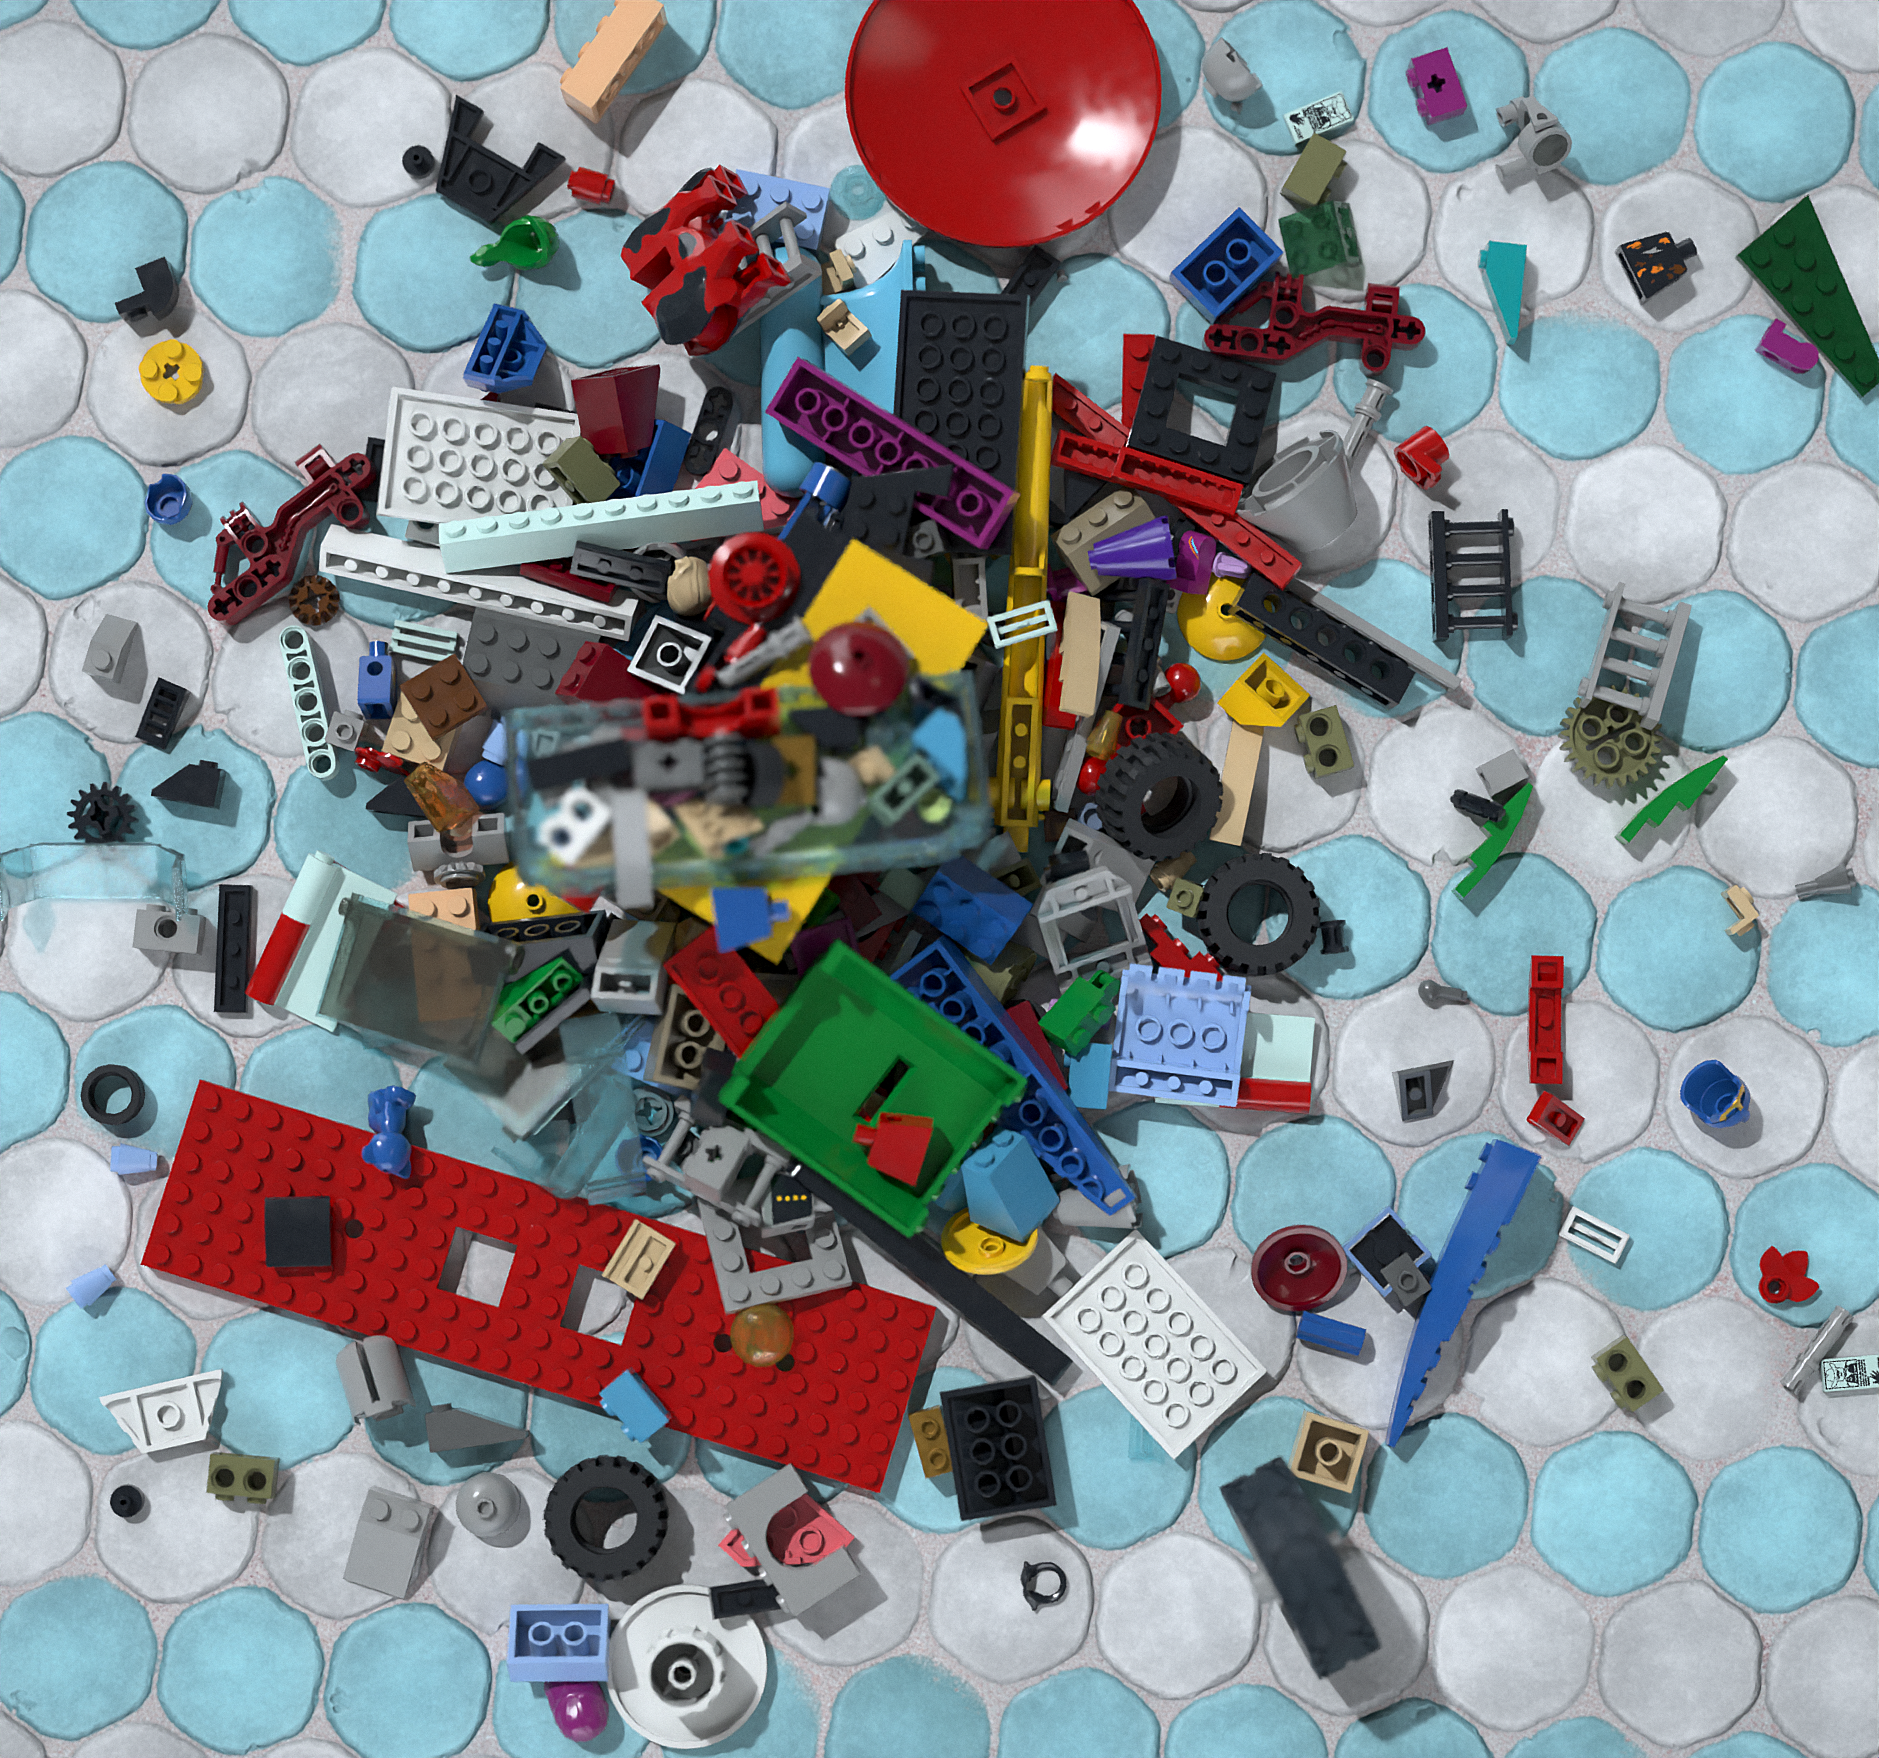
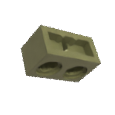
(1333, 741)
(1632, 1369)
(243, 1468)

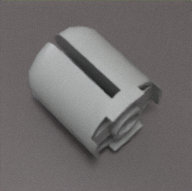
(376, 1382)

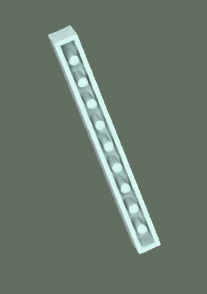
(610, 523)

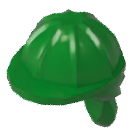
(523, 244)

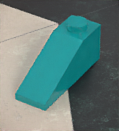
(1503, 279)

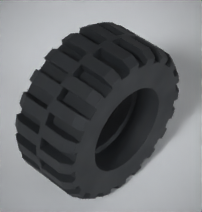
(1135, 773)
(1301, 905)
(600, 1562)

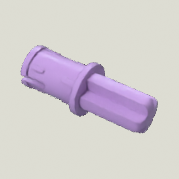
(1230, 566)

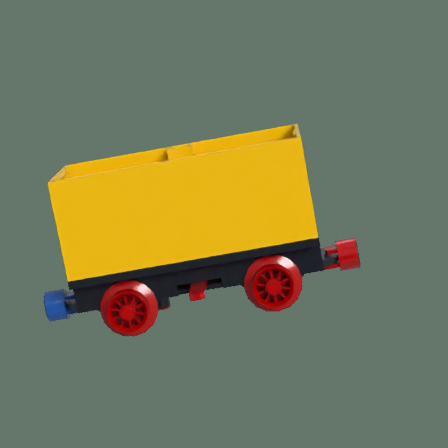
(824, 583)

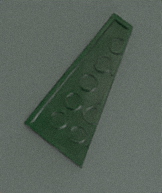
(1805, 281)

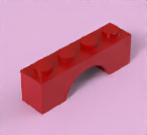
(751, 714)

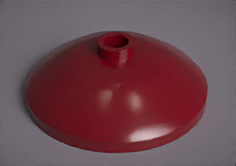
(855, 685)
(1301, 1281)

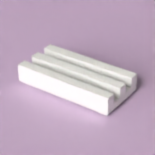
(1568, 1222)

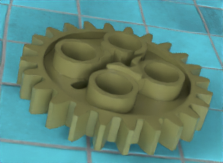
(1624, 761)

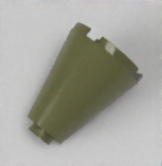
(1007, 970)

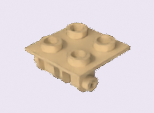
(715, 825)

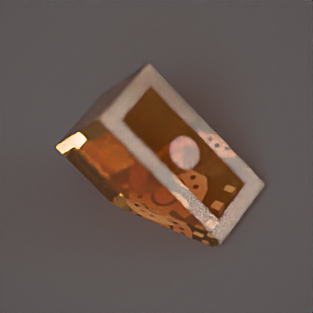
(441, 797)

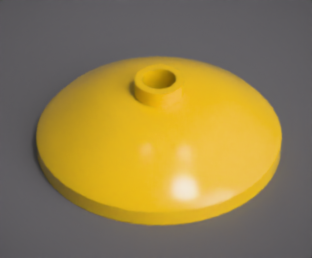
(1211, 631)
(510, 897)
(982, 1249)

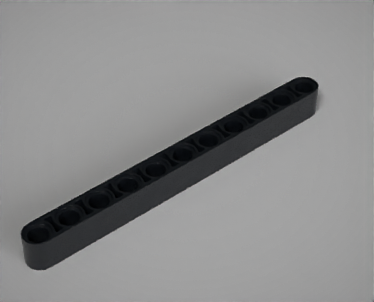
(942, 1277)

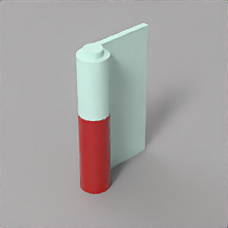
(306, 936)
(1273, 1065)

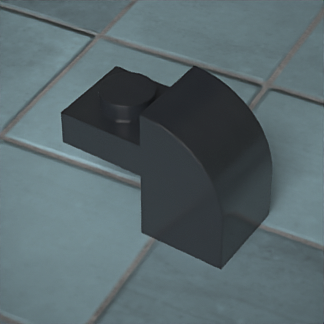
(159, 293)

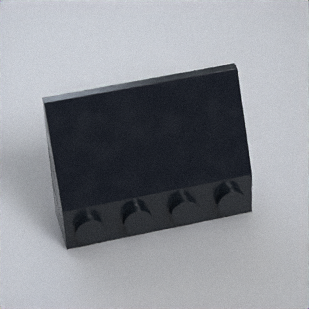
(998, 1448)

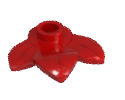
(372, 761)
(1788, 1273)

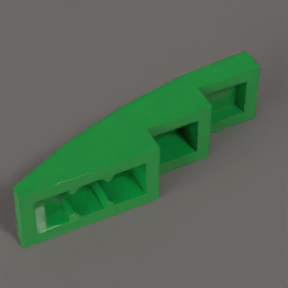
(1680, 793)
(1497, 838)

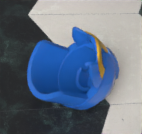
(1716, 1095)

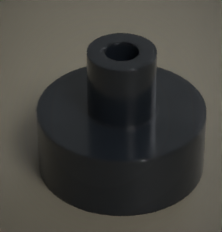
(421, 168)
(134, 1499)

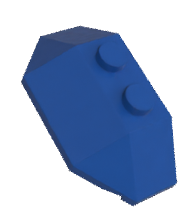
(506, 352)

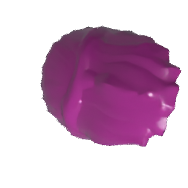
(578, 1708)

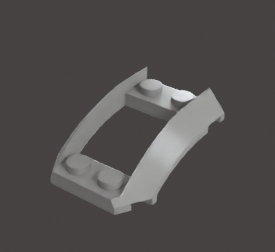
(1081, 893)

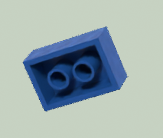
(1226, 265)
(972, 907)

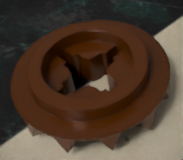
(327, 606)

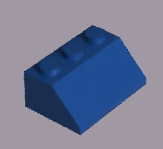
(655, 467)

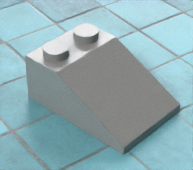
(388, 1541)

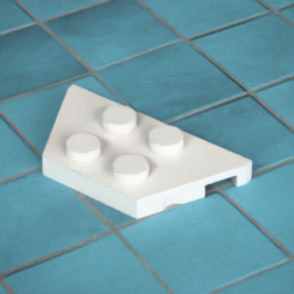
(167, 1411)

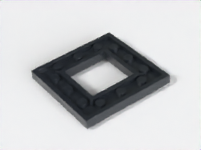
(1248, 383)

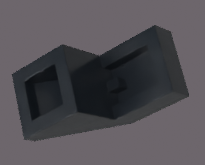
(715, 1073)

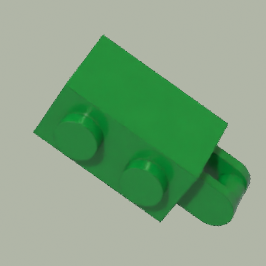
(1080, 1012)

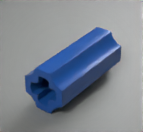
(1330, 1333)

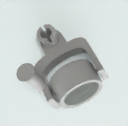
(1541, 139)

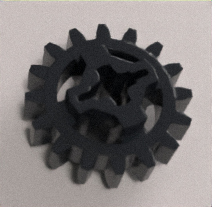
(98, 803)

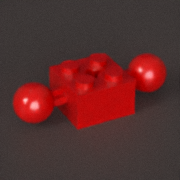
(1185, 686)

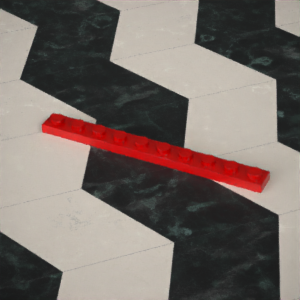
(1231, 531)

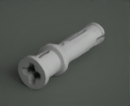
(1366, 413)
(778, 646)

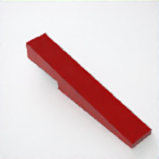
(1145, 473)

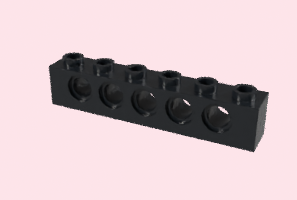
(1304, 642)

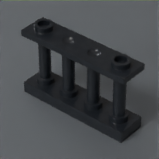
(1443, 560)
(1143, 642)

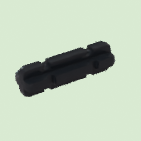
(1477, 805)

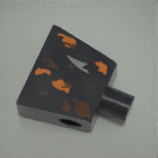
(1654, 263)

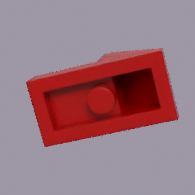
(1555, 1118)

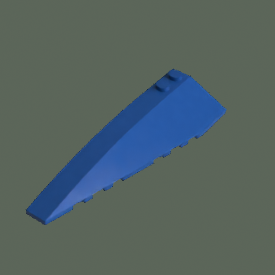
(1045, 1112)
(1488, 1205)

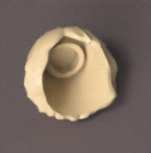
(689, 587)

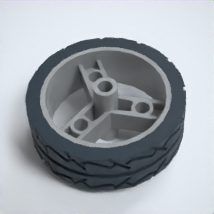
(1300, 1567)

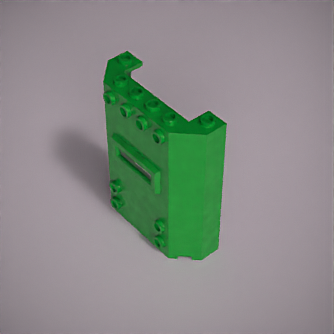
(830, 1054)

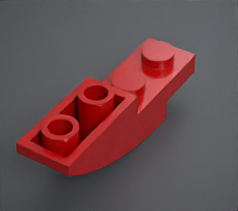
(1052, 687)
(1173, 953)

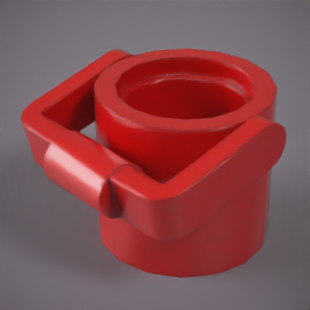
(1422, 456)

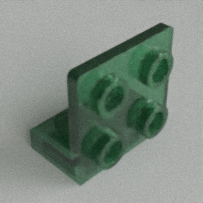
(1320, 238)

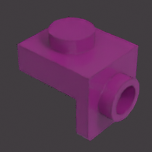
(1061, 583)

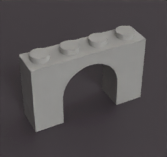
(797, 1585)

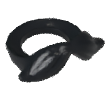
(1035, 1598)

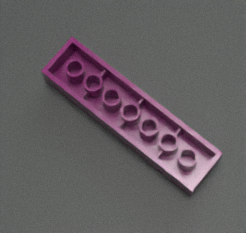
(882, 443)

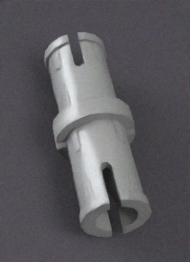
(780, 831)

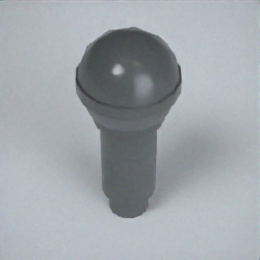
(1430, 991)

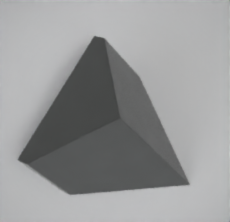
(1419, 1089)

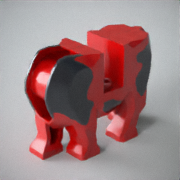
(693, 268)

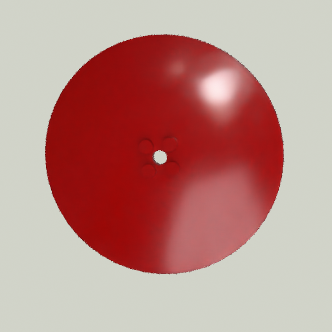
(1015, 172)

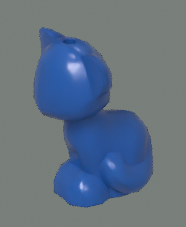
(387, 1117)

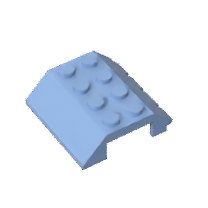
(1179, 1035)

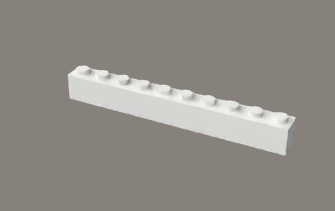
(498, 588)

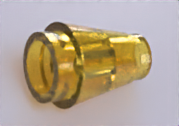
(1104, 736)

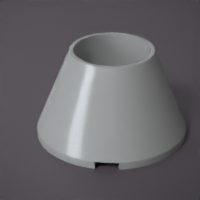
(1302, 493)

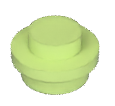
(934, 805)

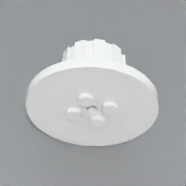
(675, 1705)

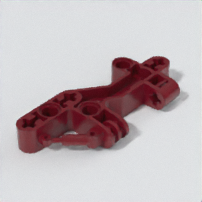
(1366, 327)
(286, 535)

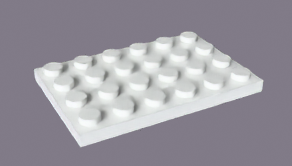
(468, 457)
(1154, 1343)

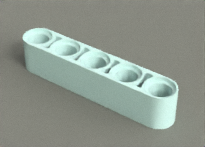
(299, 691)

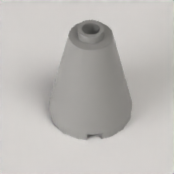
(1080, 1211)

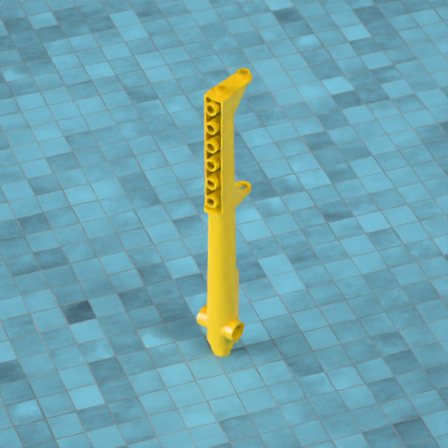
(1018, 789)

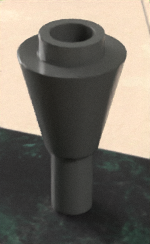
(1832, 882)

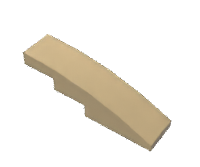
(1080, 654)
(1237, 782)

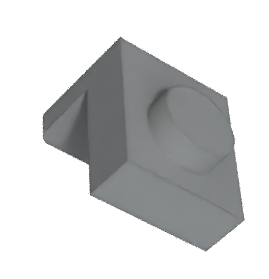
(346, 730)

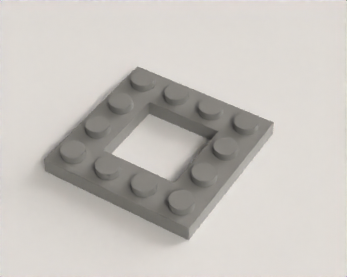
(743, 1290)

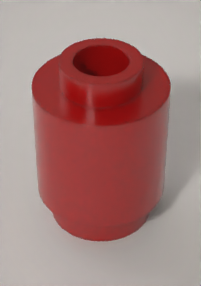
(591, 186)

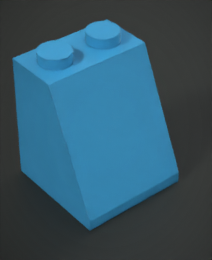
(1007, 1186)

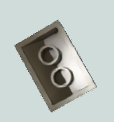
(1107, 518)
(679, 1042)

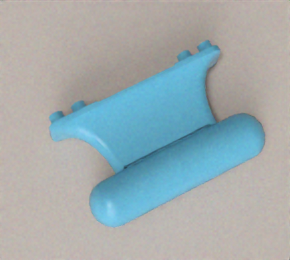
(794, 332)

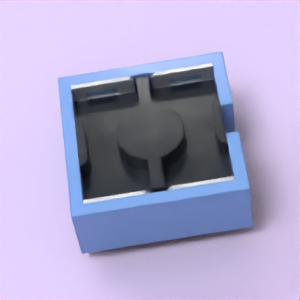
(1380, 1244)

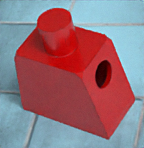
(896, 1144)

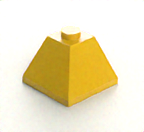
(1263, 695)

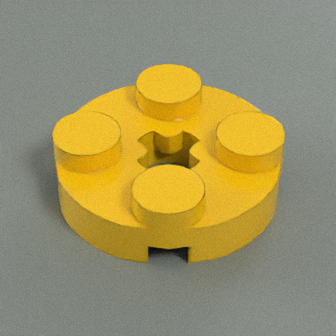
(154, 367)

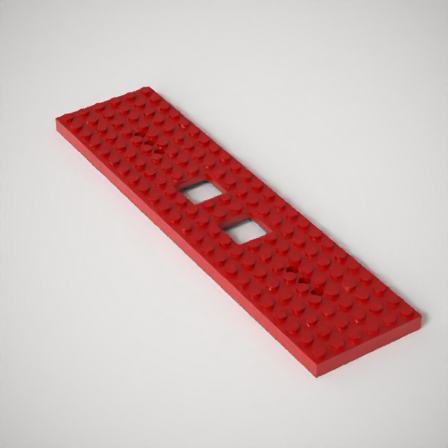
(826, 1415)

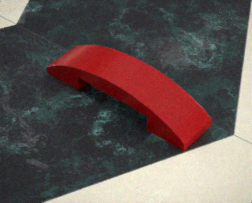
(1544, 1020)

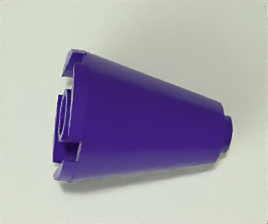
(1137, 552)

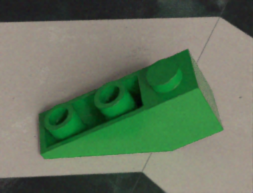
(532, 997)

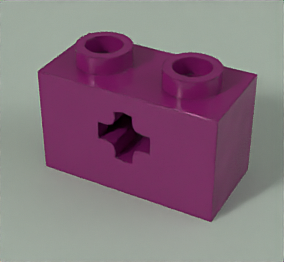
(1439, 69)

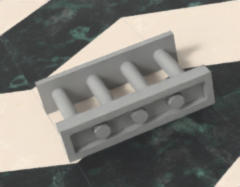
(798, 267)
(1665, 649)
(774, 1157)

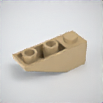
(601, 851)

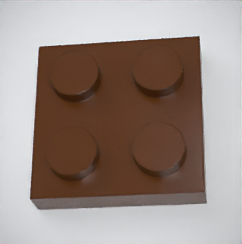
(443, 697)

